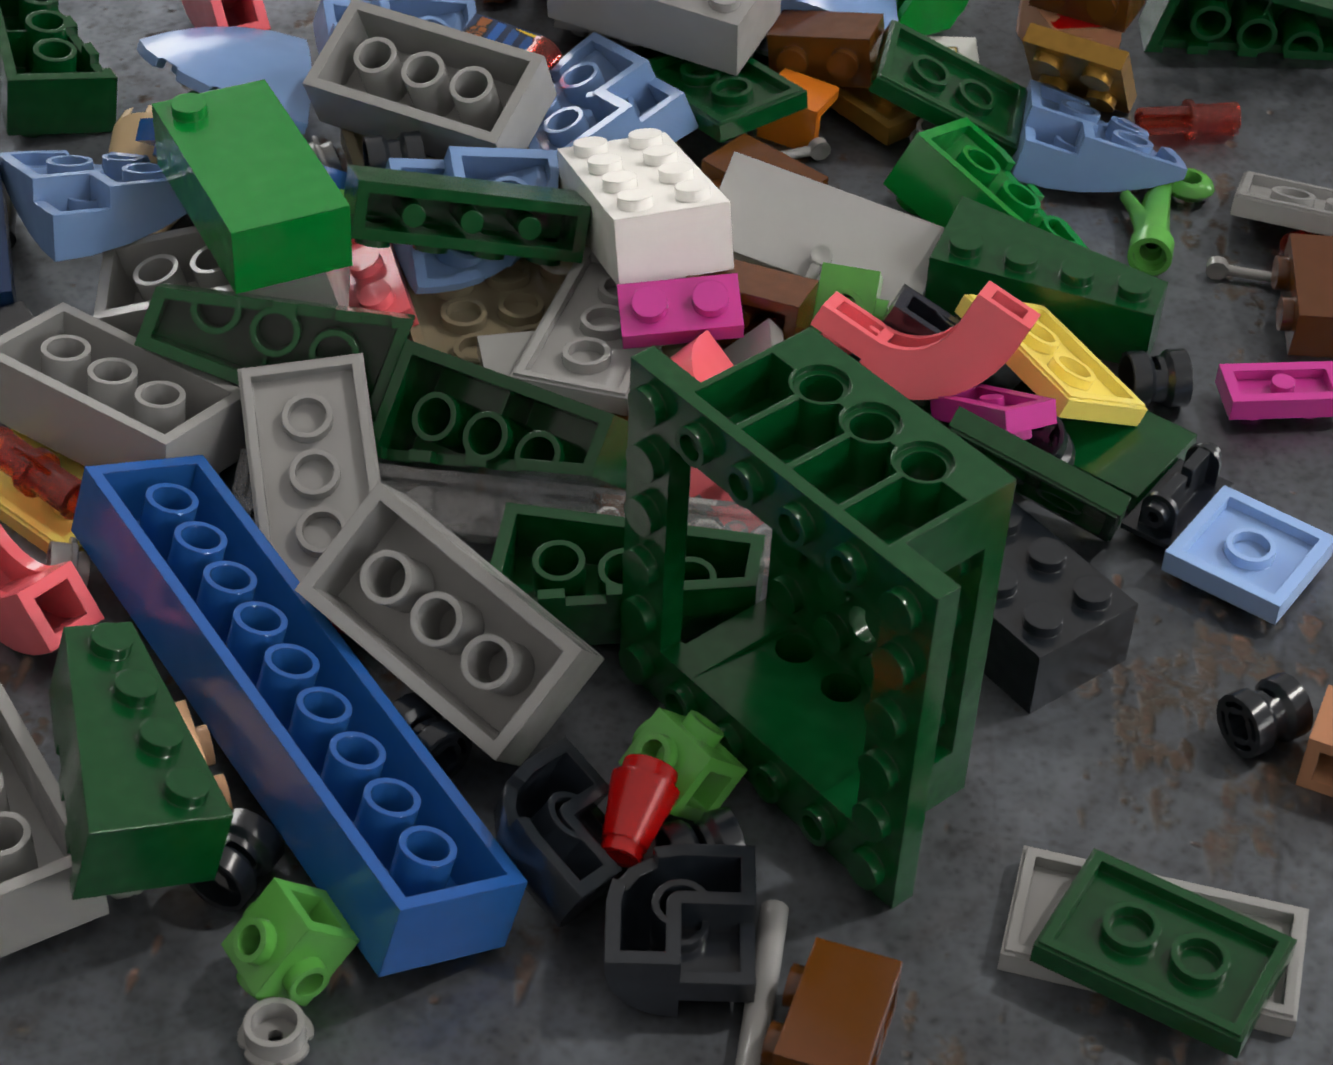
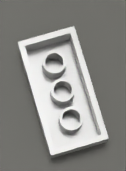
(649, 207)

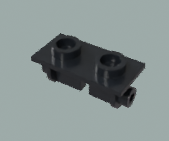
(1178, 496)

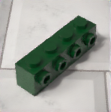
(466, 215)

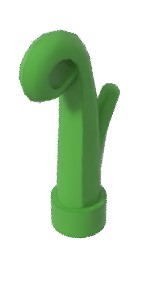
(1151, 242)

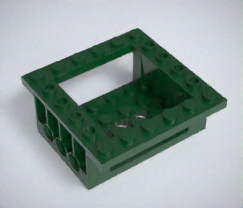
(880, 600)

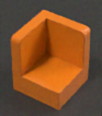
(803, 126)

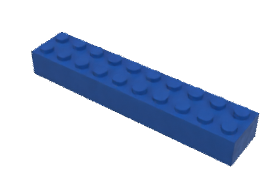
(298, 715)

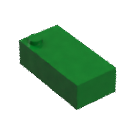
(252, 185)

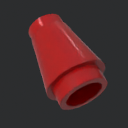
(637, 806)

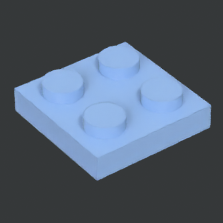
(1248, 554)

